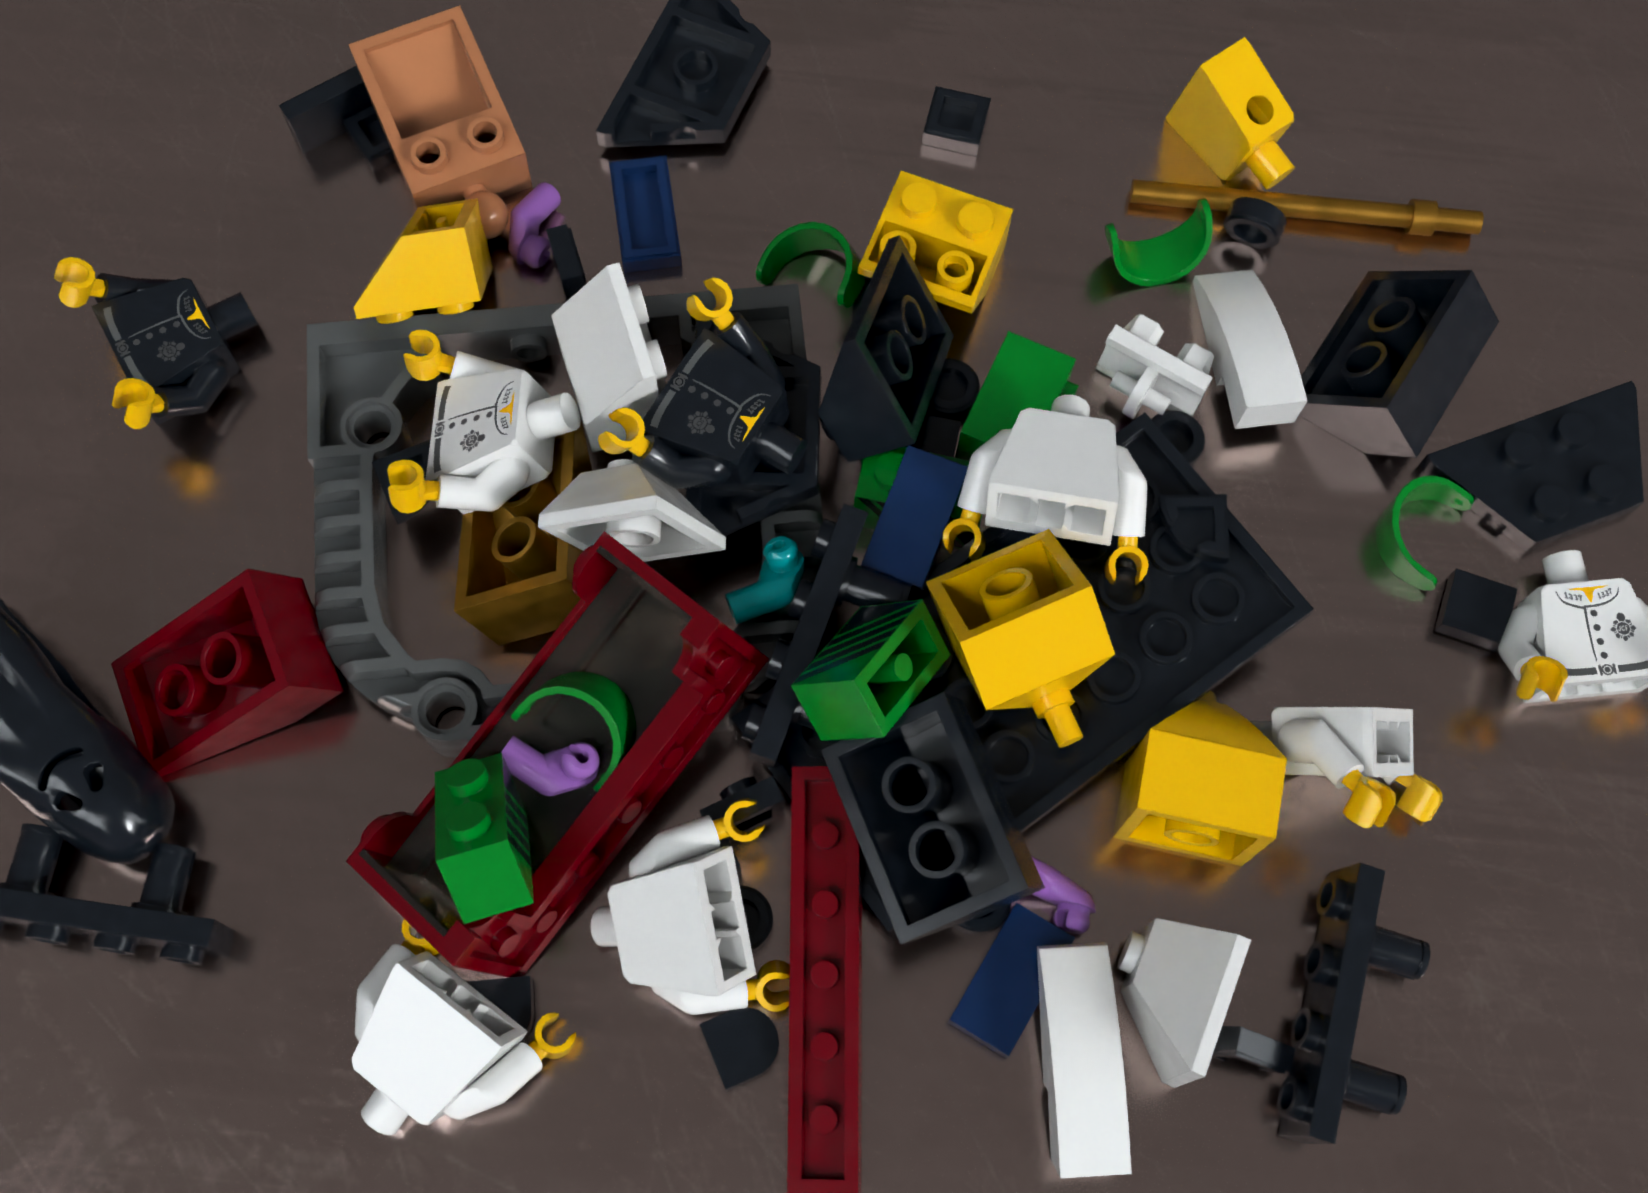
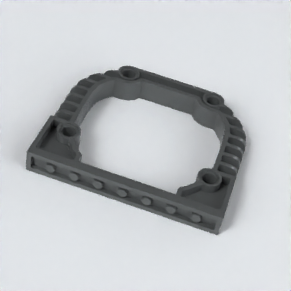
(365, 389)

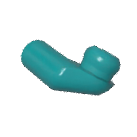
(775, 584)

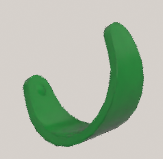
(806, 238)
(1166, 256)
(1388, 531)
(604, 697)

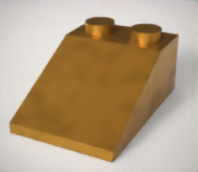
(512, 573)

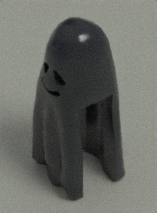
(71, 760)

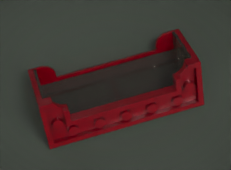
(681, 680)

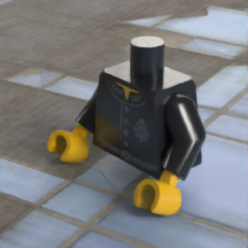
(162, 338)
(716, 410)

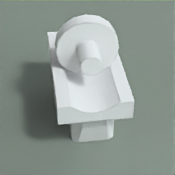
(1151, 374)

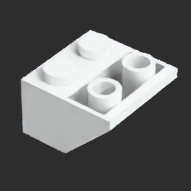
(609, 352)

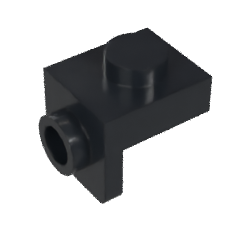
(768, 806)

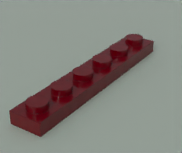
(824, 990)

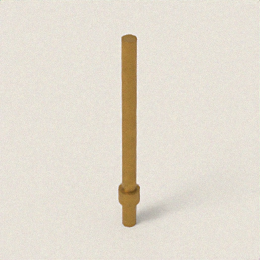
(1416, 217)

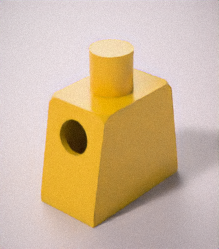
(1235, 116)

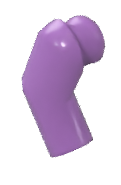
(525, 221)
(553, 771)
(1072, 901)

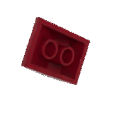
(226, 671)

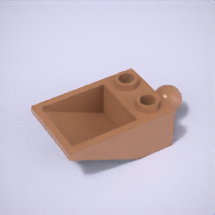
(444, 115)

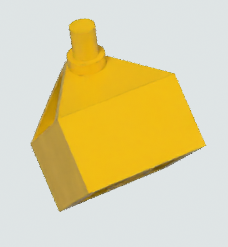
(1025, 629)
(1203, 785)

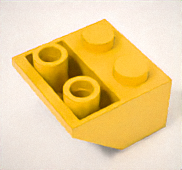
(949, 236)
(432, 264)

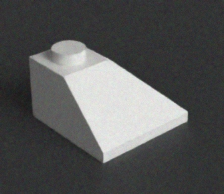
(634, 510)
(1180, 992)

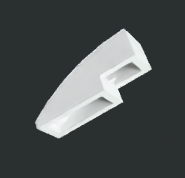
(1249, 349)
(1083, 1061)

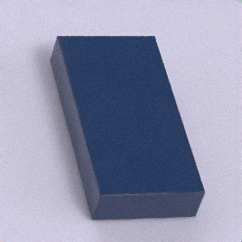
(645, 214)
(915, 517)
(1007, 983)

